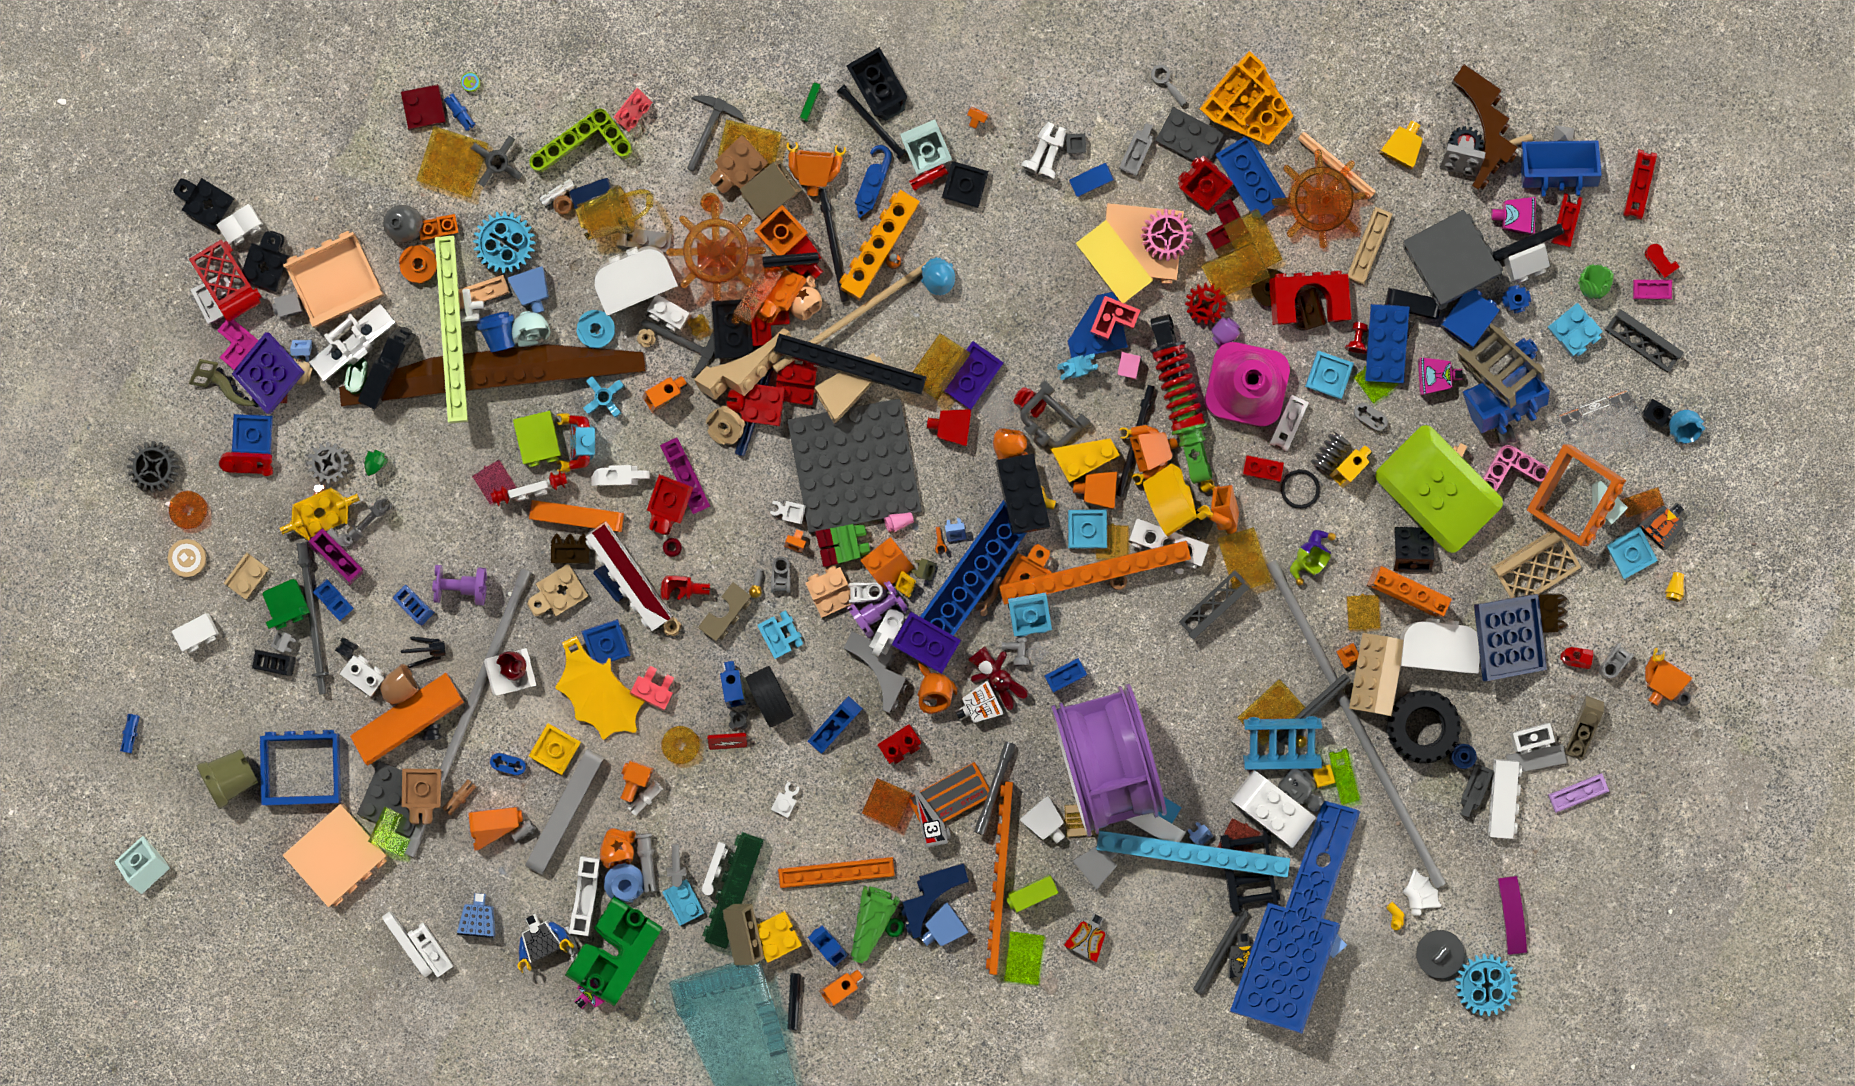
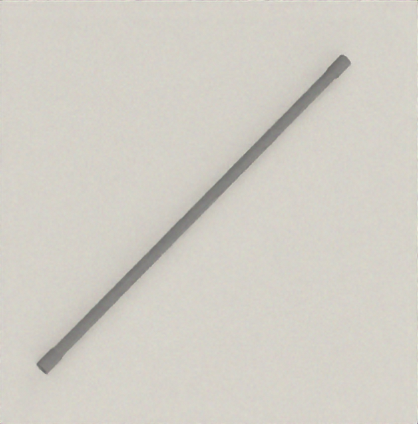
(1433, 871)

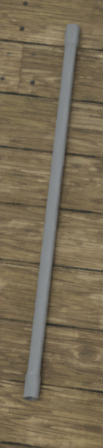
(520, 585)

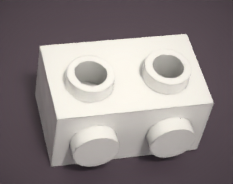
(668, 312)
(195, 632)
(363, 675)
(1532, 737)

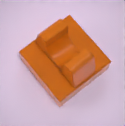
(977, 115)
(795, 542)
(1348, 655)

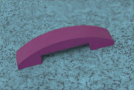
(684, 473)
(1513, 915)

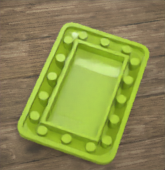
(1439, 488)

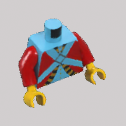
(581, 442)

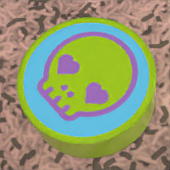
(470, 82)

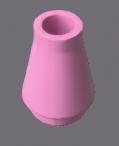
(898, 521)

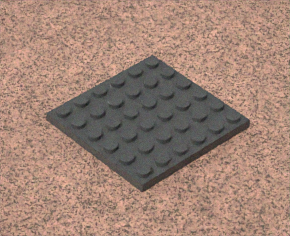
(854, 467)

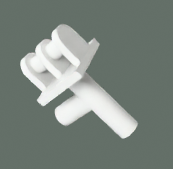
(469, 316)

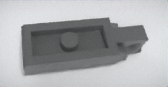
(1475, 788)

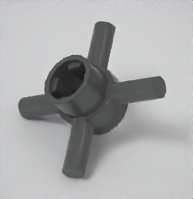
(503, 158)

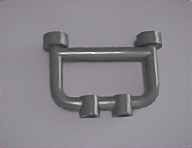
(1043, 438)

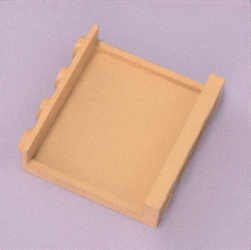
(1128, 222)
(333, 279)
(335, 856)

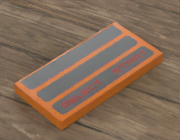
(954, 793)

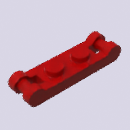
(1640, 184)

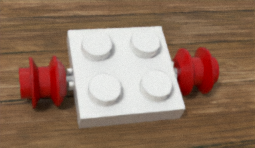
(522, 493)

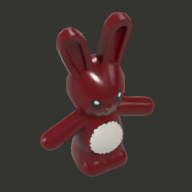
(999, 679)

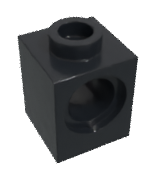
(1648, 415)

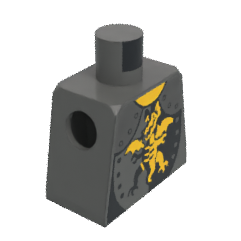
(1239, 956)

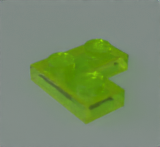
(385, 835)

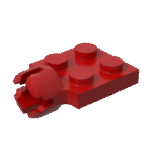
(759, 405)
(667, 504)

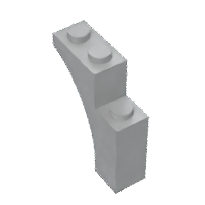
(889, 681)

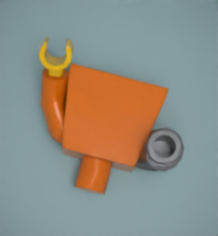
(1666, 681)

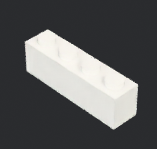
(1503, 798)

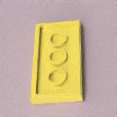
(1114, 262)

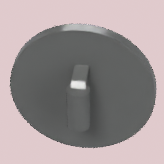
(1440, 953)

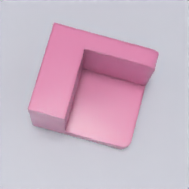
(1128, 365)

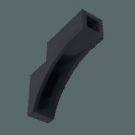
(385, 367)

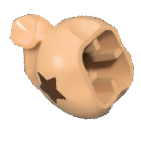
(807, 300)

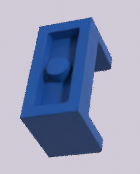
(1065, 675)

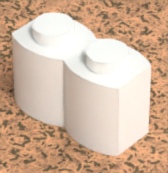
(240, 224)

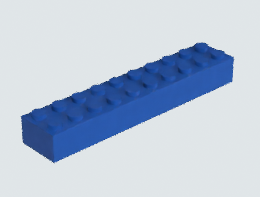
(973, 573)

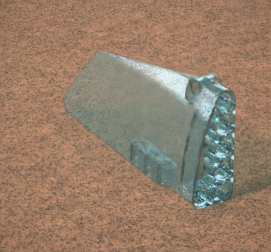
(734, 1026)

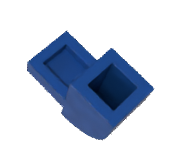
(828, 945)

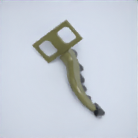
(216, 376)

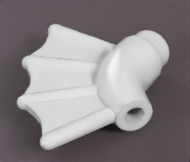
(1421, 894)

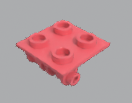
(633, 109)

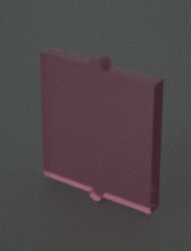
(493, 477)

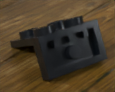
(1413, 550)

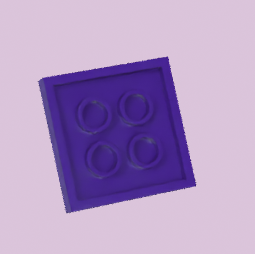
(268, 373)

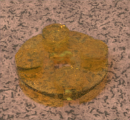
(689, 751)

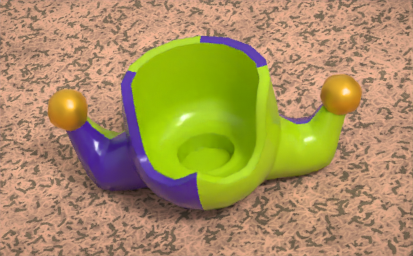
(1312, 556)

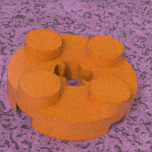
(407, 266)

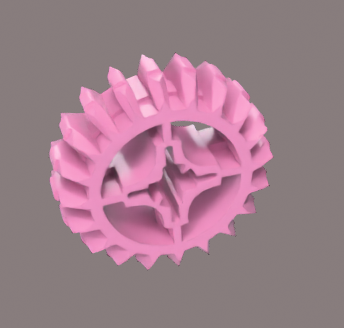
(1157, 235)

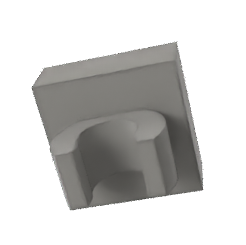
(281, 640)

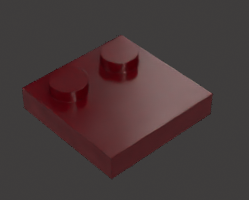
(423, 107)

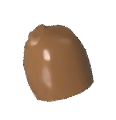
(398, 685)

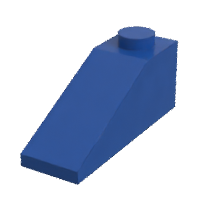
(835, 724)

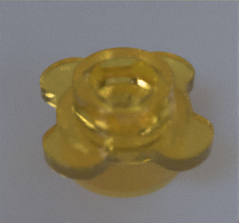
(693, 324)

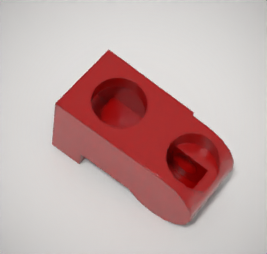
(1659, 262)

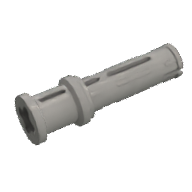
(645, 852)

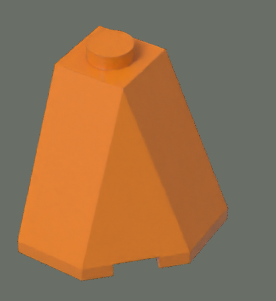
(492, 824)

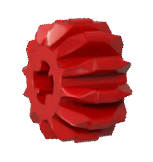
(1024, 396)

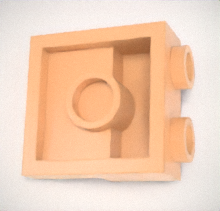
(829, 591)

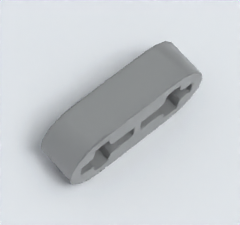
(1373, 413)

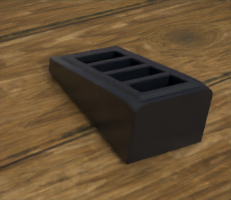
(283, 670)

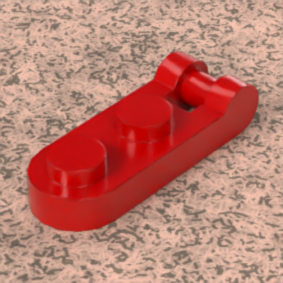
(246, 463)

